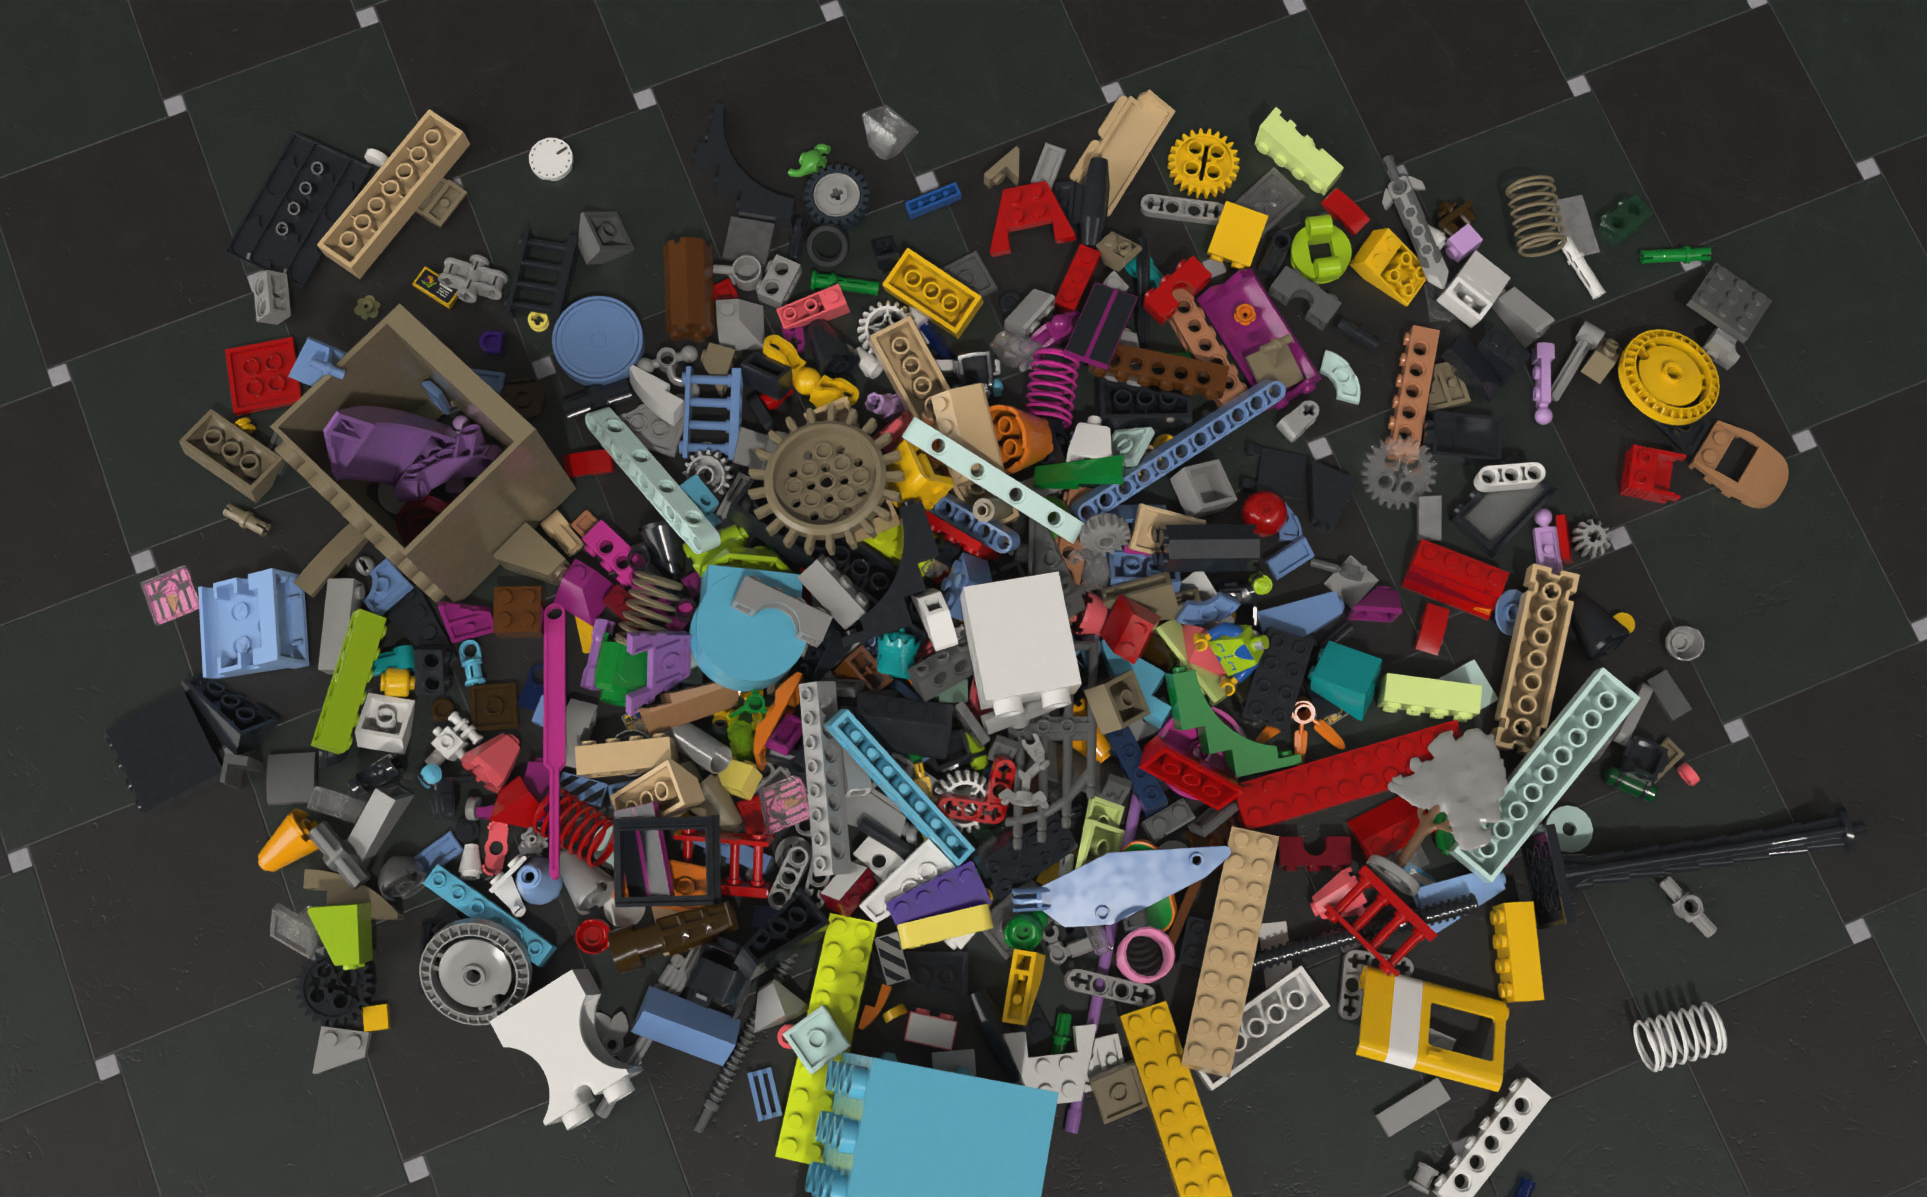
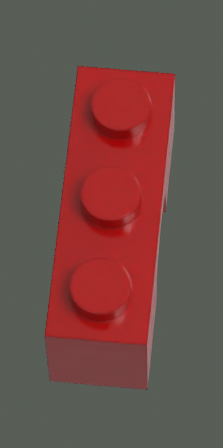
(1189, 276)
(1076, 280)

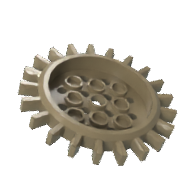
(823, 442)

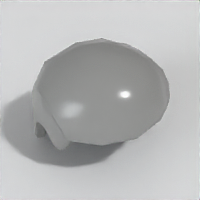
(1684, 643)

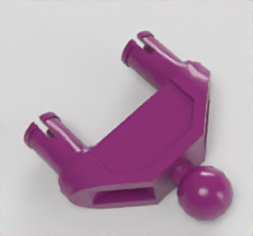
(1056, 330)

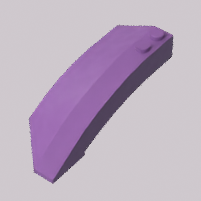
(381, 442)

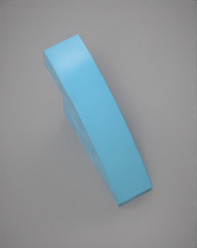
(1149, 679)

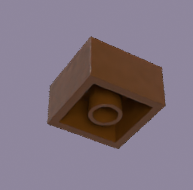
(519, 612)

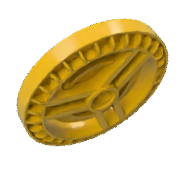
(1668, 377)

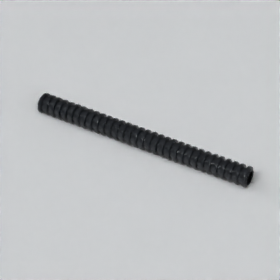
(1342, 938)

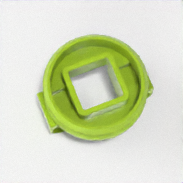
(1320, 231)

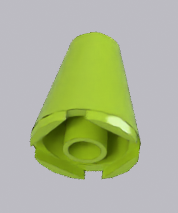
(729, 535)

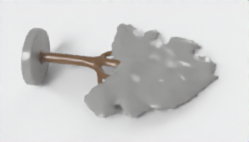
(1460, 781)

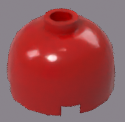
(1266, 511)

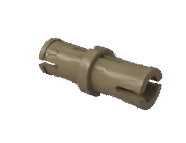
(246, 519)

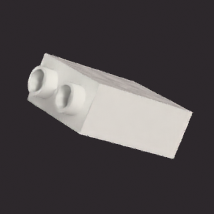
(1020, 643)

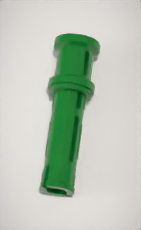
(824, 281)

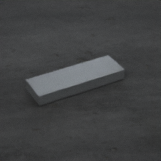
(1412, 1107)

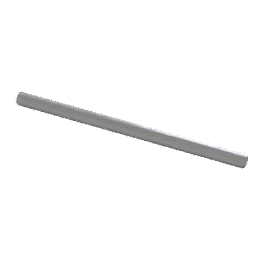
(643, 1043)

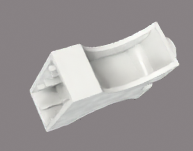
(562, 1036)

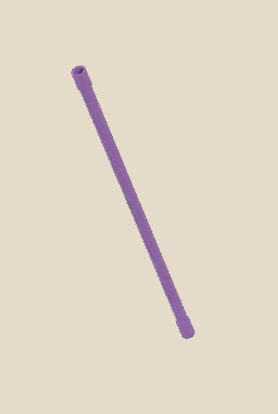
(1075, 1110)

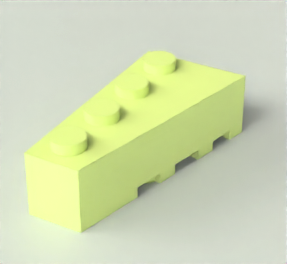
(1297, 153)

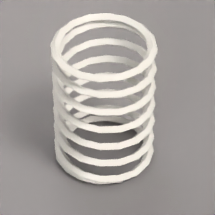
(1720, 1029)

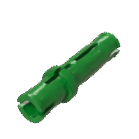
(1683, 255)

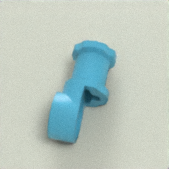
(472, 664)

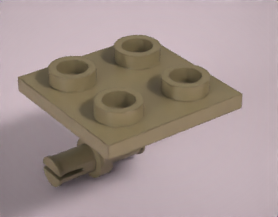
(1275, 363)

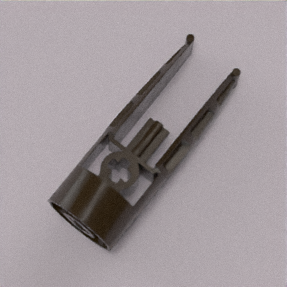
(670, 934)

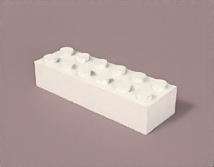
(1272, 1018)

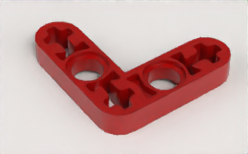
(990, 801)

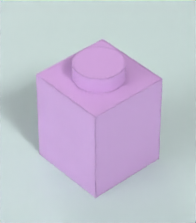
(1462, 243)

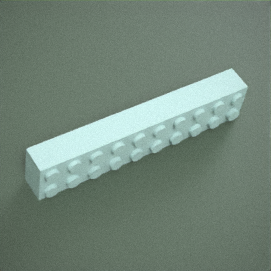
(1550, 770)

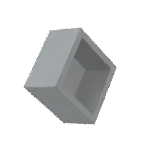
(1203, 489)

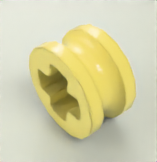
(543, 325)

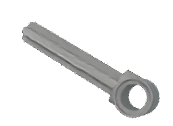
(1586, 340)

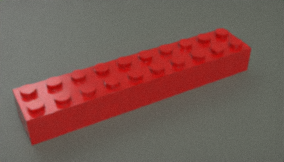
(1334, 779)

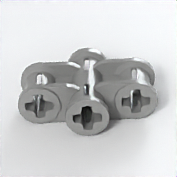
(473, 278)

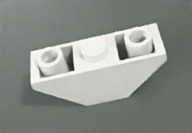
(936, 618)

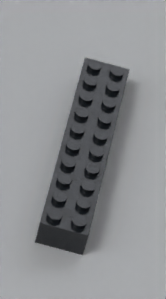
(863, 566)

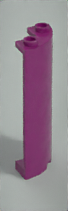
(1220, 305)

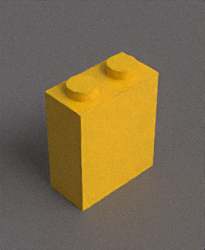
(1237, 236)

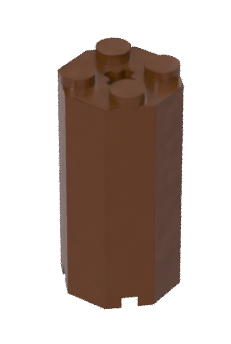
(689, 289)

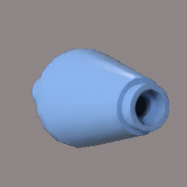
(542, 887)

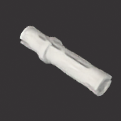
(1582, 269)

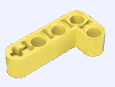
(945, 926)

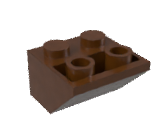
(863, 666)

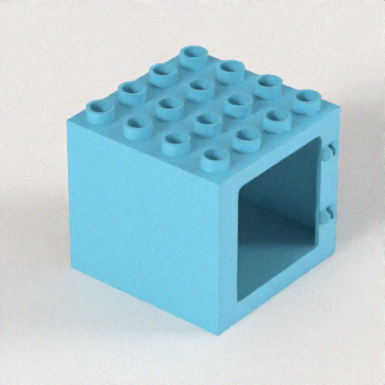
(929, 1133)

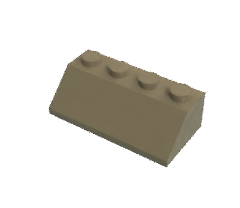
(232, 455)

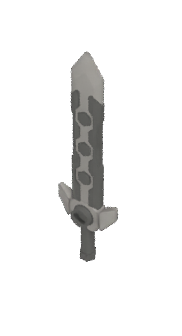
(1415, 222)

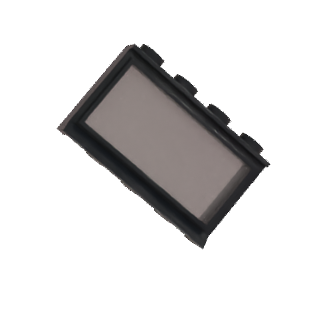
(1497, 516)

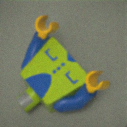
(1236, 650)

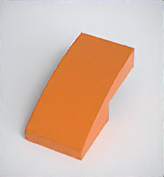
(871, 1013)

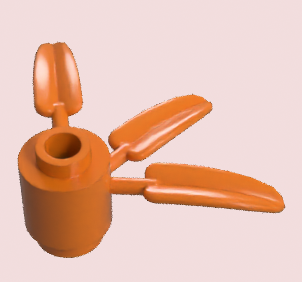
(1301, 735)

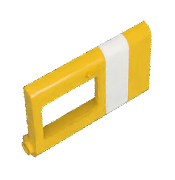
(1398, 1022)

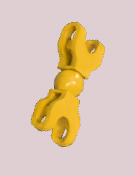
(807, 379)

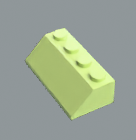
(1209, 682)

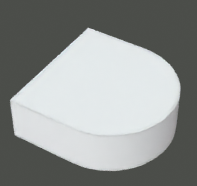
(375, 157)

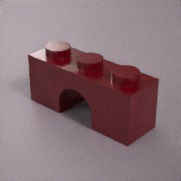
(1335, 854)

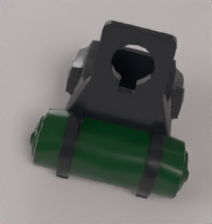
(1638, 769)

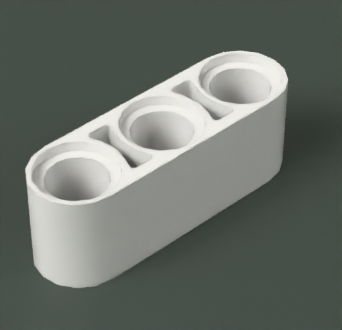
(1518, 471)

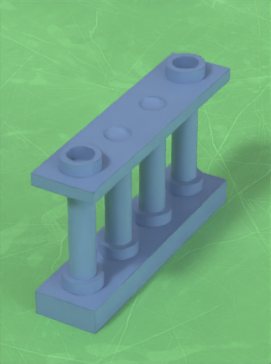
(732, 403)

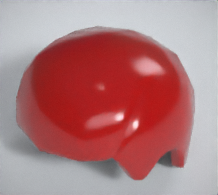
(592, 935)

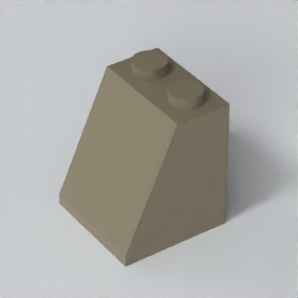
(532, 556)

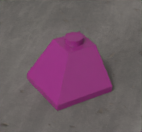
(583, 592)
(1377, 606)

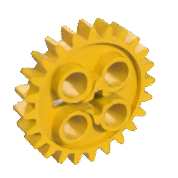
(1223, 167)

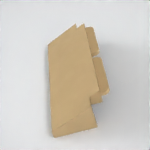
(1125, 141)

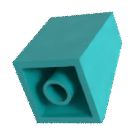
(1346, 678)

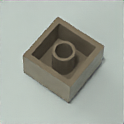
(1117, 702)

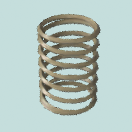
(1547, 234)
(649, 579)

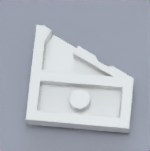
(1105, 1055)

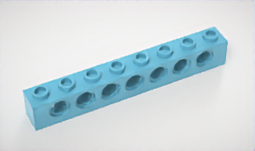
(898, 786)

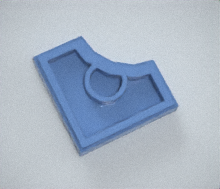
(387, 587)

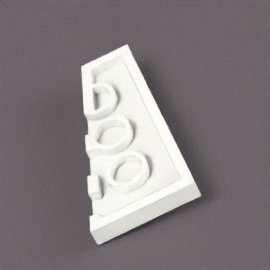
(916, 869)

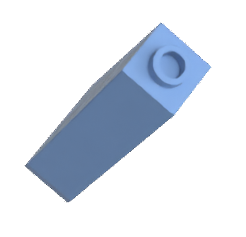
(1303, 615)

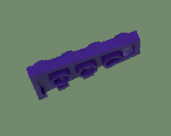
(943, 894)

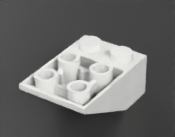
(1473, 289)

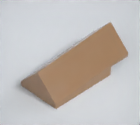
(687, 705)

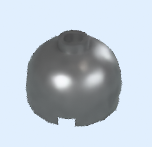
(401, 877)

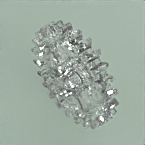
(1378, 467)

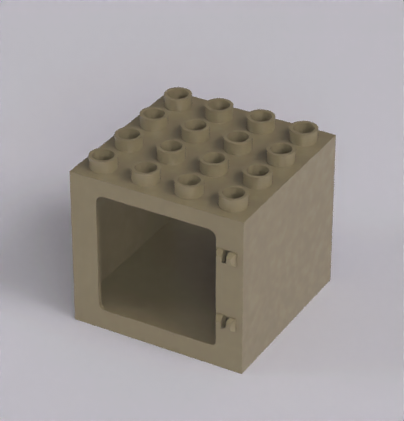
(389, 373)

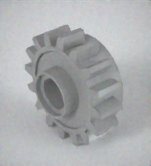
(716, 465)
(1104, 533)

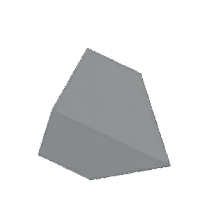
(776, 1006)

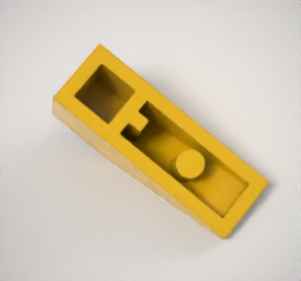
(1022, 986)

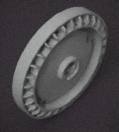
(463, 992)

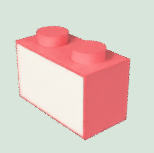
(931, 1030)

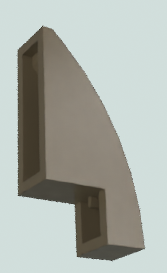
(1153, 593)
(341, 893)

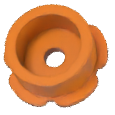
(1249, 310)

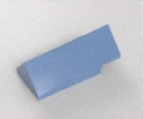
(686, 1026)

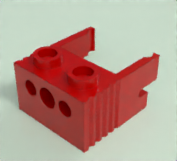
(1649, 474)

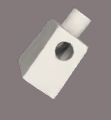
(1090, 441)

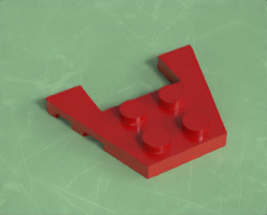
(1028, 208)

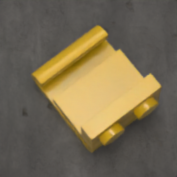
(919, 478)

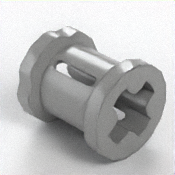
(1423, 1178)

